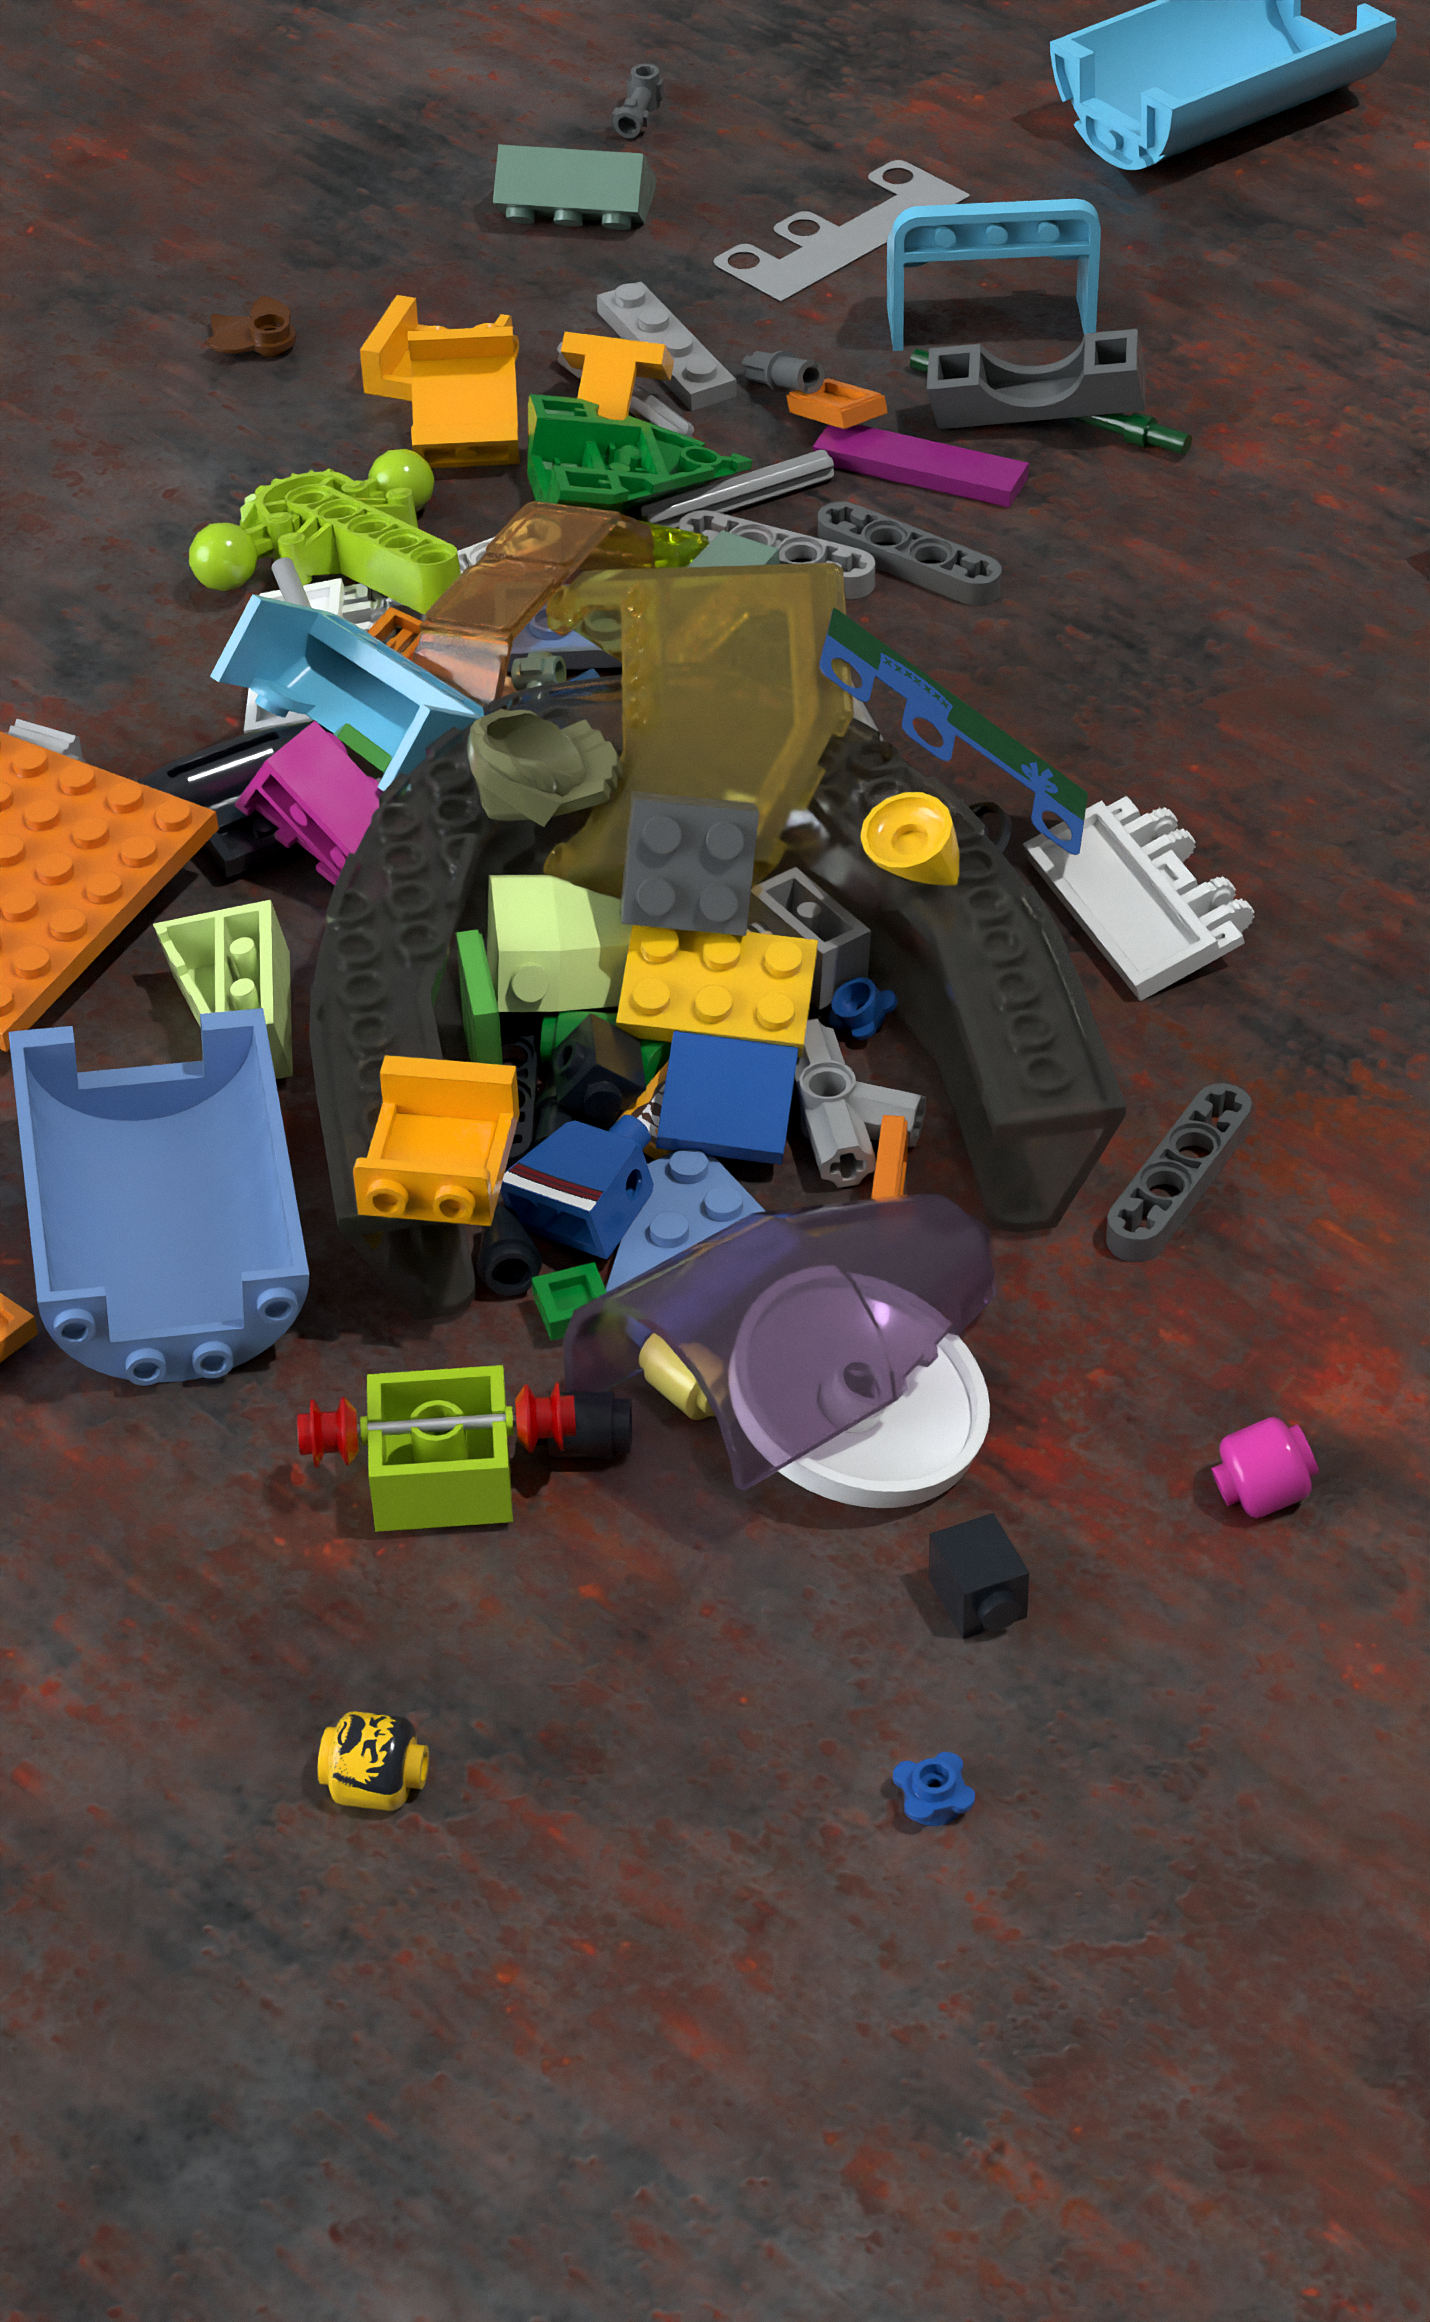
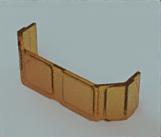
(482, 612)

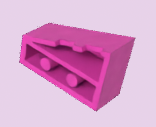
(314, 798)

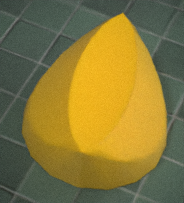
(913, 839)

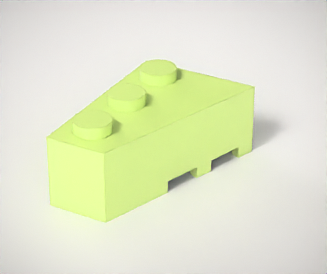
(232, 964)

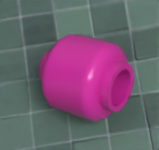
(1265, 1467)

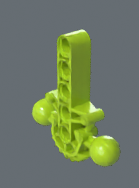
(337, 528)

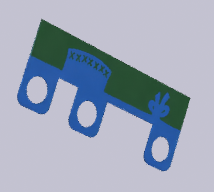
(953, 718)

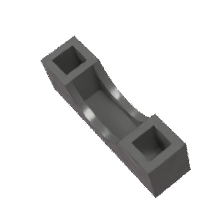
(978, 389)

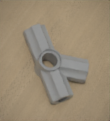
(844, 1113)

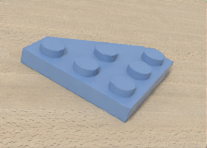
(688, 1203)

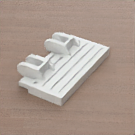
(1140, 896)

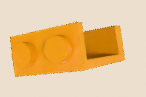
(464, 396)

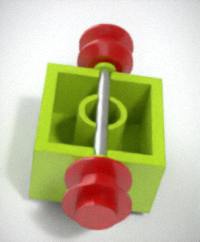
(437, 1443)

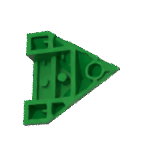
(611, 462)

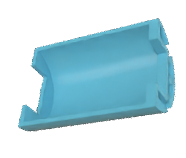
(1203, 70)

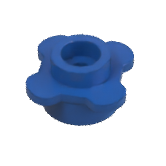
(860, 1007)
(934, 1804)

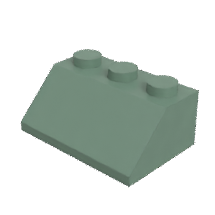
(573, 186)

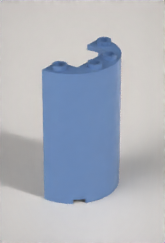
(160, 1203)

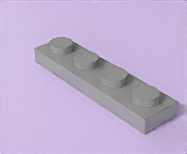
(640, 316)

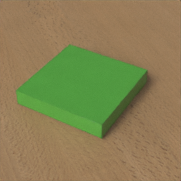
(478, 1000)

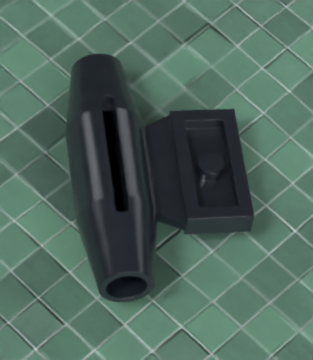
(216, 781)

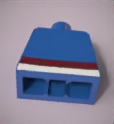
(582, 1185)

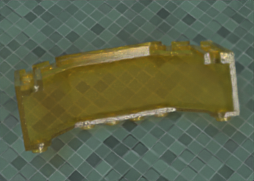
(713, 695)

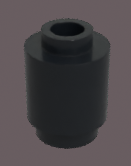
(601, 1427)

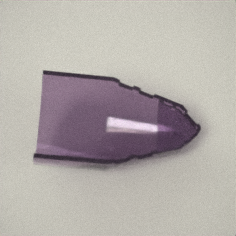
(796, 1318)

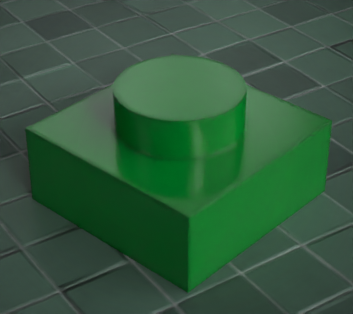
(562, 1293)

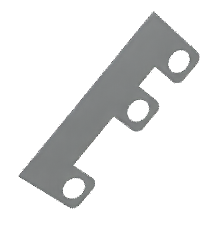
(835, 245)

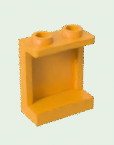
(387, 354)
(439, 1141)

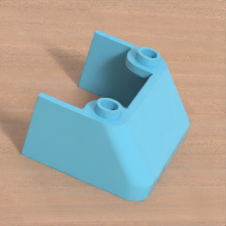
(993, 231)
(341, 675)

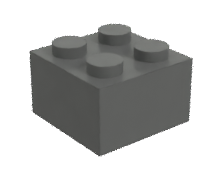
(689, 863)

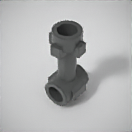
(645, 94)

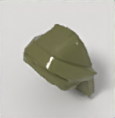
(537, 770)

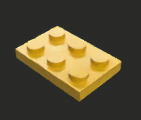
(717, 985)

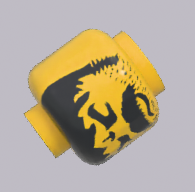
(372, 1761)

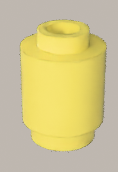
(672, 1378)

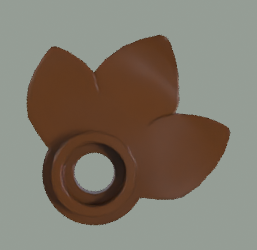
(264, 331)

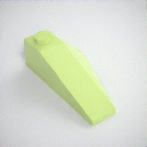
(554, 945)

